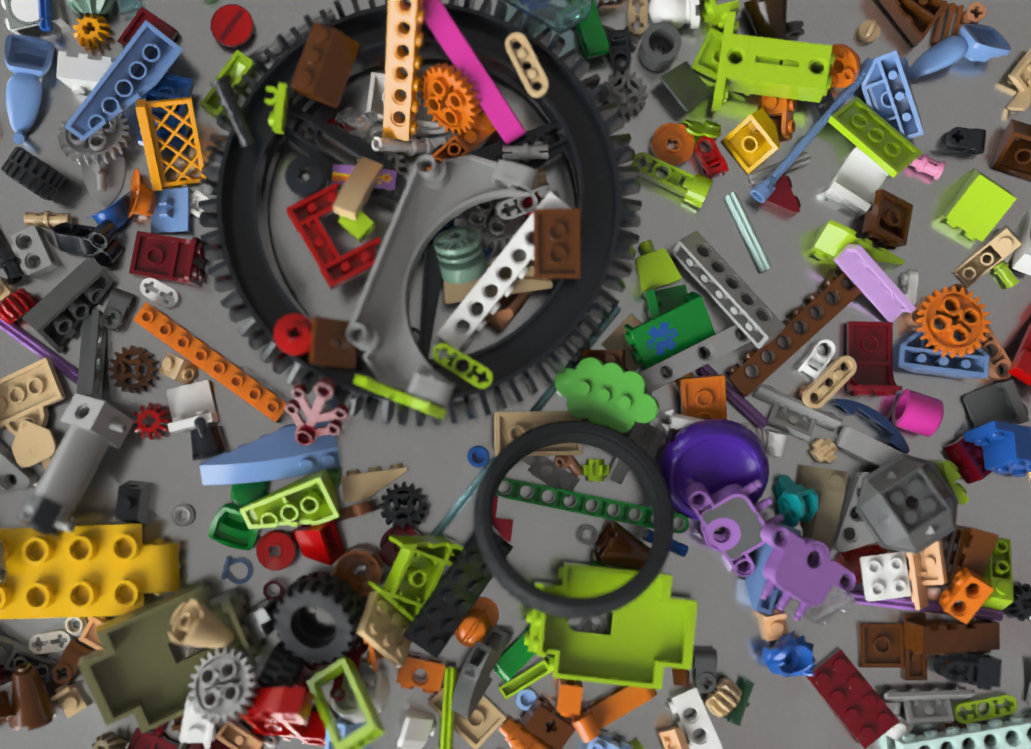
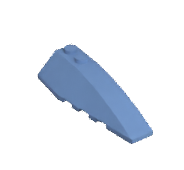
(127, 79)
(271, 458)

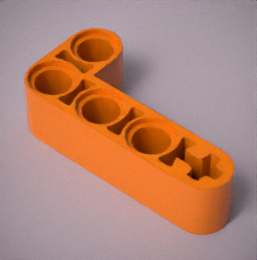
(608, 709)

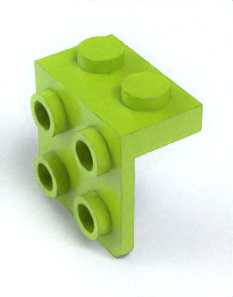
(715, 15)

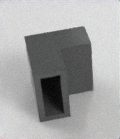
(261, 619)

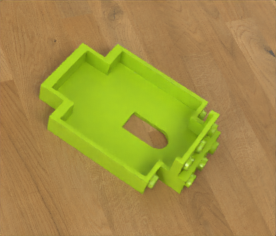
(643, 637)

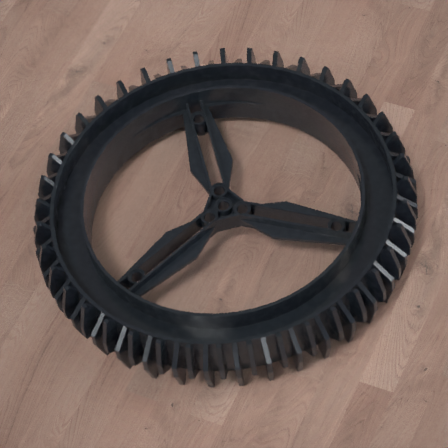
(584, 135)

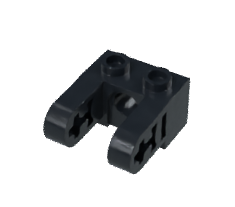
(970, 668)

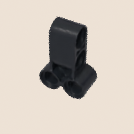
(89, 241)

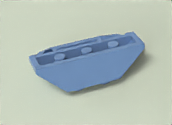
(891, 95)
(920, 359)
(756, 581)

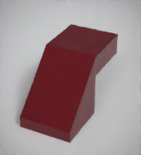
(502, 524)

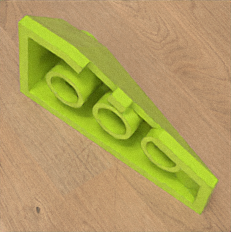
(302, 502)

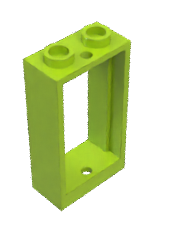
(365, 734)

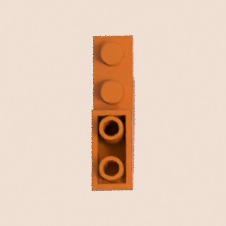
(466, 142)

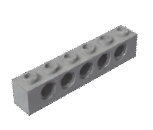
(727, 289)

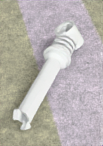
(772, 440)

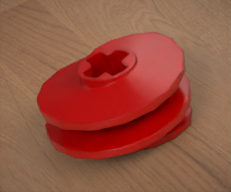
(289, 324)
(265, 551)

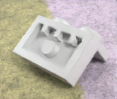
(196, 729)

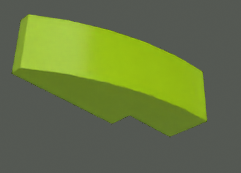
(235, 67)

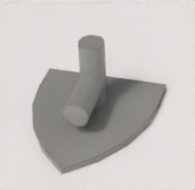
(105, 180)

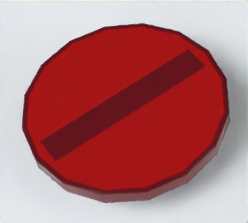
(232, 25)

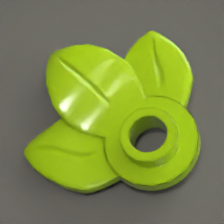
(709, 128)

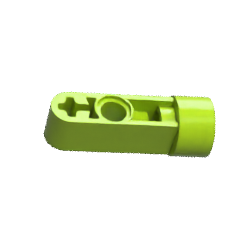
(693, 189)

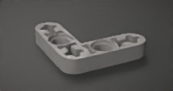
(513, 212)

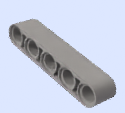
(865, 447)

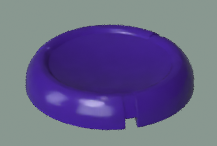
(715, 455)

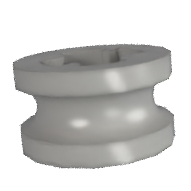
(589, 528)

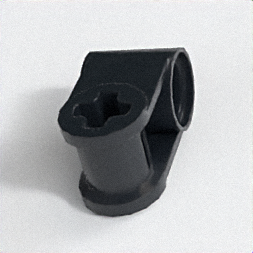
(619, 46)
(964, 140)

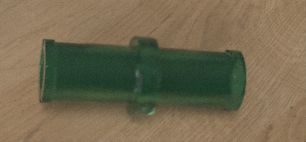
(737, 712)

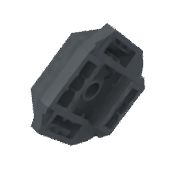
(885, 511)

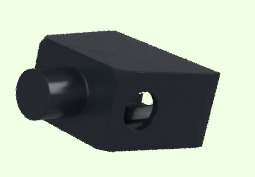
(133, 501)

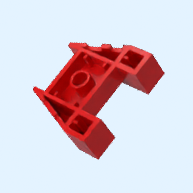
(285, 714)

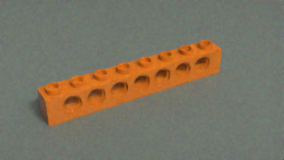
(212, 362)

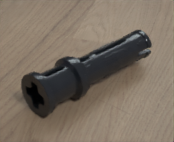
(229, 101)
(9, 264)

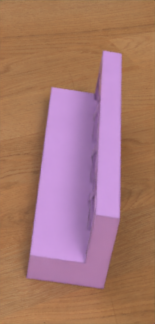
(873, 282)

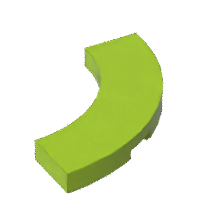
(399, 397)

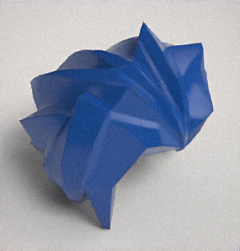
(790, 656)

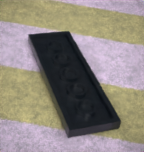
(452, 598)

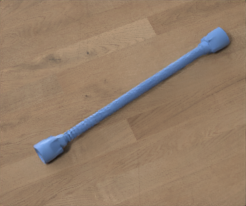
(766, 187)

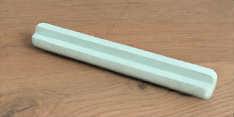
(748, 231)

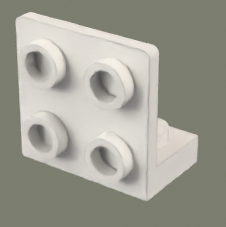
(191, 402)
(885, 576)

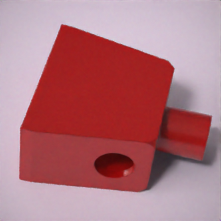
(319, 542)

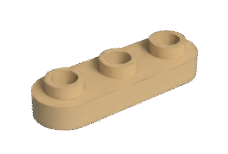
(526, 55)
(837, 380)

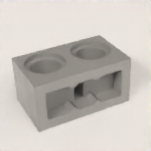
(39, 248)

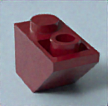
(783, 198)

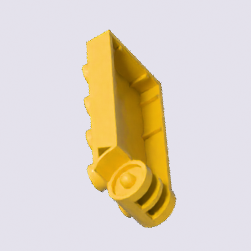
(84, 572)

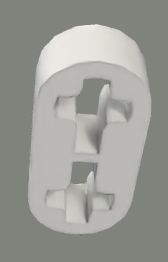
(157, 297)
(50, 637)

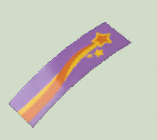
(385, 180)

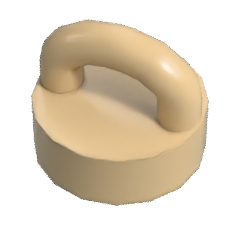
(868, 31)

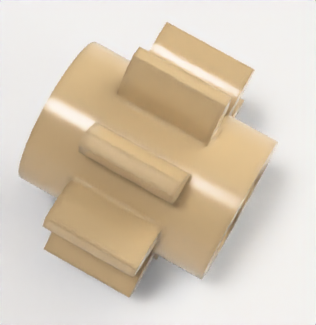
(824, 450)

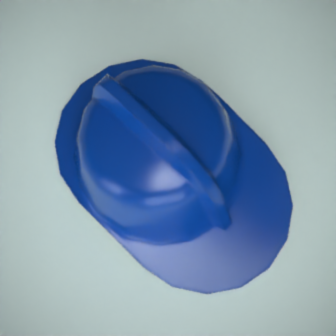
(116, 213)

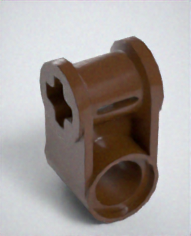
(69, 661)

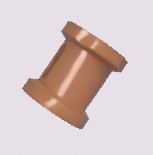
(973, 15)

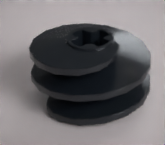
(301, 166)

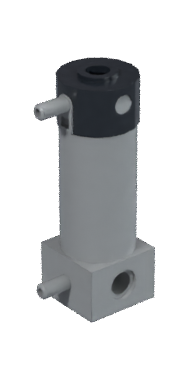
(91, 430)

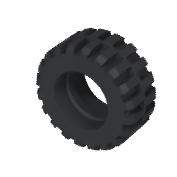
(305, 637)

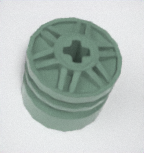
(460, 255)

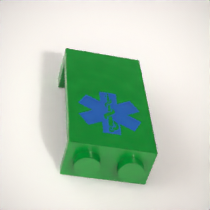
(670, 332)

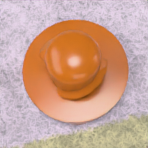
(845, 66)

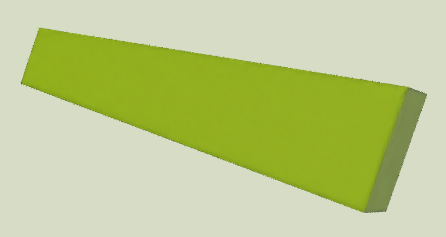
(525, 678)

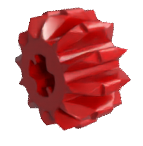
(16, 306)
(147, 414)

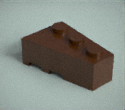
(914, 16)
(969, 549)

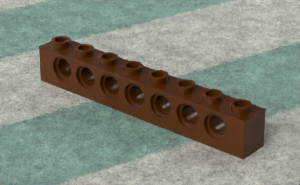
(746, 385)

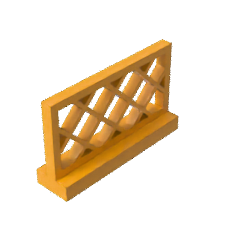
(151, 142)

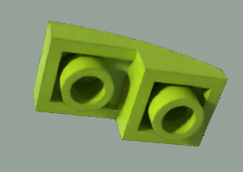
(950, 475)

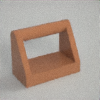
(508, 310)

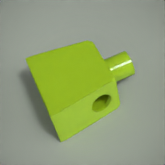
(655, 268)

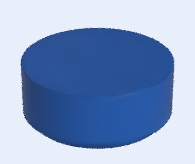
(478, 456)

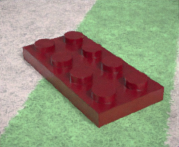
(852, 698)

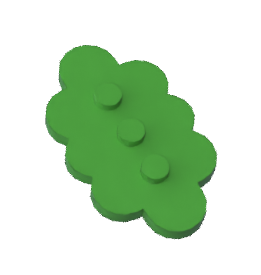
(607, 394)

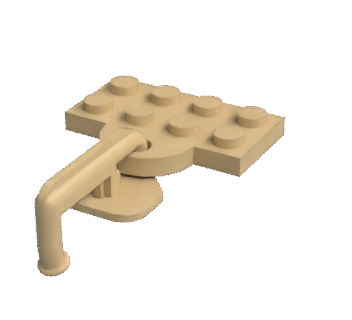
(25, 411)

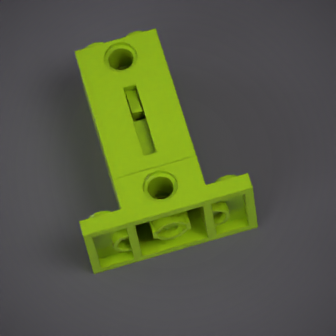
(770, 67)

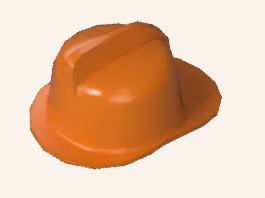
(141, 198)
(477, 622)

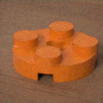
(672, 132)

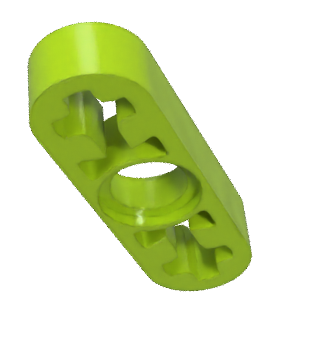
(451, 351)
(993, 712)

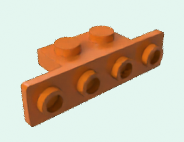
(781, 107)

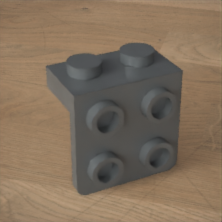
(996, 403)

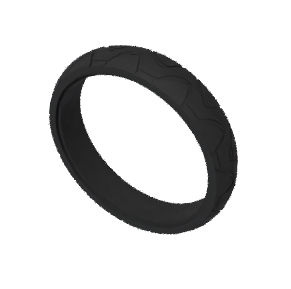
(612, 442)

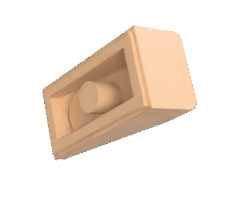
(238, 736)

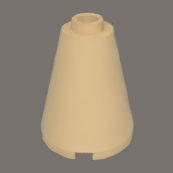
(199, 627)

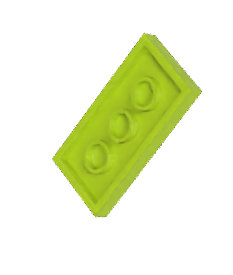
(875, 137)

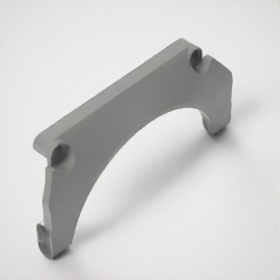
(424, 208)

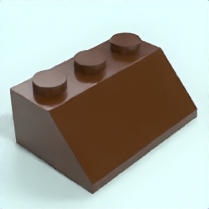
(325, 65)
(1015, 150)

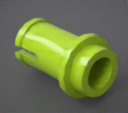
(1005, 274)

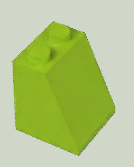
(978, 206)

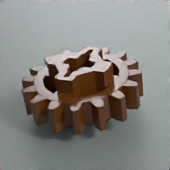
(139, 363)

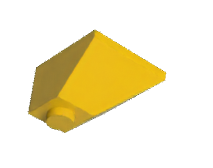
(753, 140)

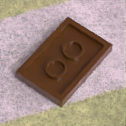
(556, 243)

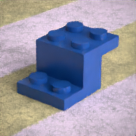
(169, 88)
(1004, 447)

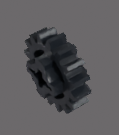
(409, 500)

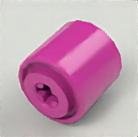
(918, 413)

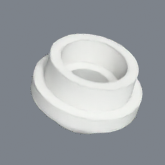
(177, 518)
(71, 629)

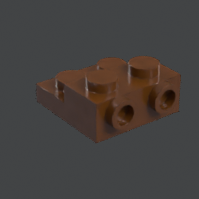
(888, 220)

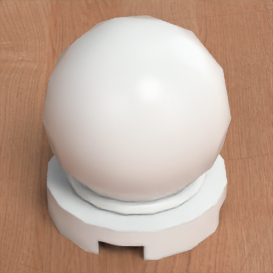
(674, 12)

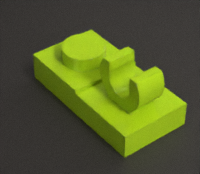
(278, 117)

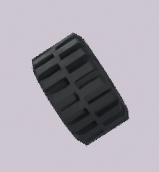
(32, 173)
(280, 668)

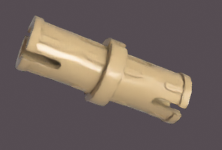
(46, 219)

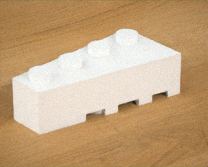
(83, 72)

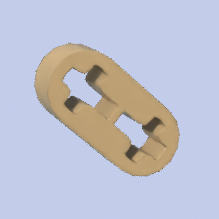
(642, 16)

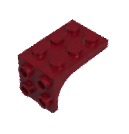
(168, 258)
(872, 350)

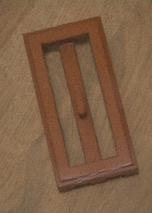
(951, 7)

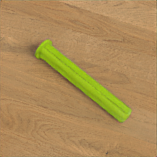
(447, 714)

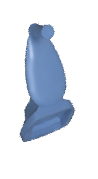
(974, 42)
(27, 59)

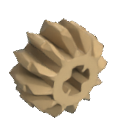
(723, 697)

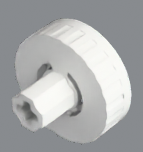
(349, 707)

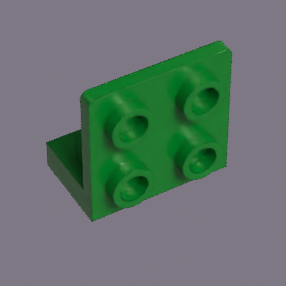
(664, 299)

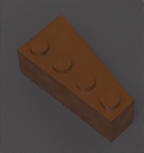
(951, 636)

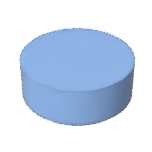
(526, 698)

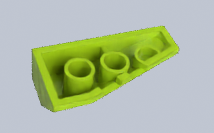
(834, 237)

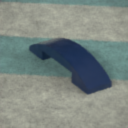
(893, 438)

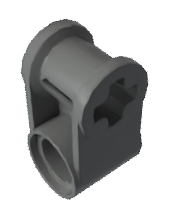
(119, 307)
(704, 665)

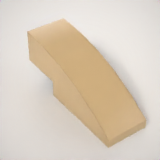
(357, 188)

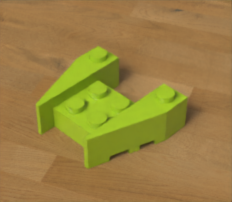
(416, 571)

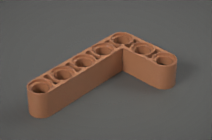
(998, 354)

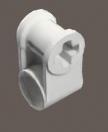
(816, 360)

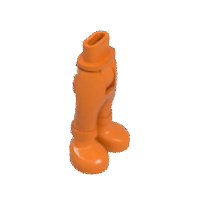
(520, 737)

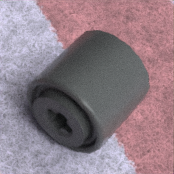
(665, 38)

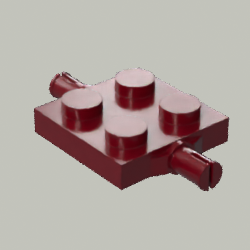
(151, 740)

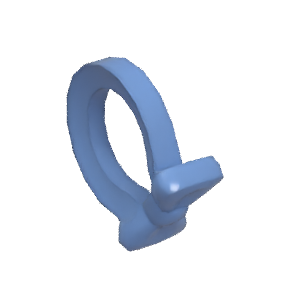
(226, 574)

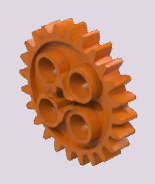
(450, 98)
(961, 305)

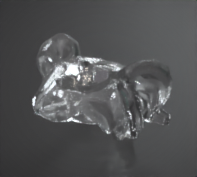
(357, 122)

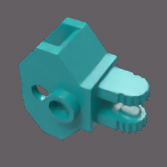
(794, 501)

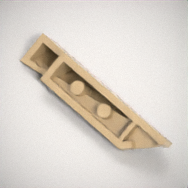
(457, 292)

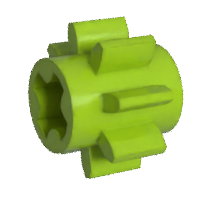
(596, 470)

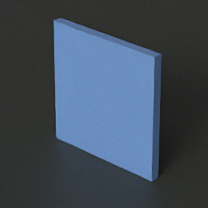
(171, 211)

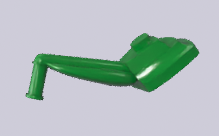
(228, 523)

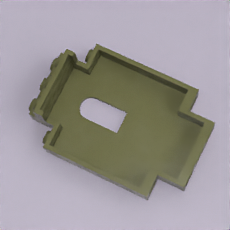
(136, 666)

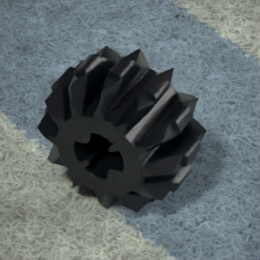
(1016, 608)

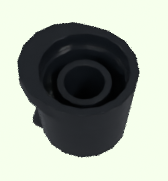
(206, 441)

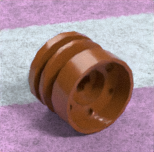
(358, 556)

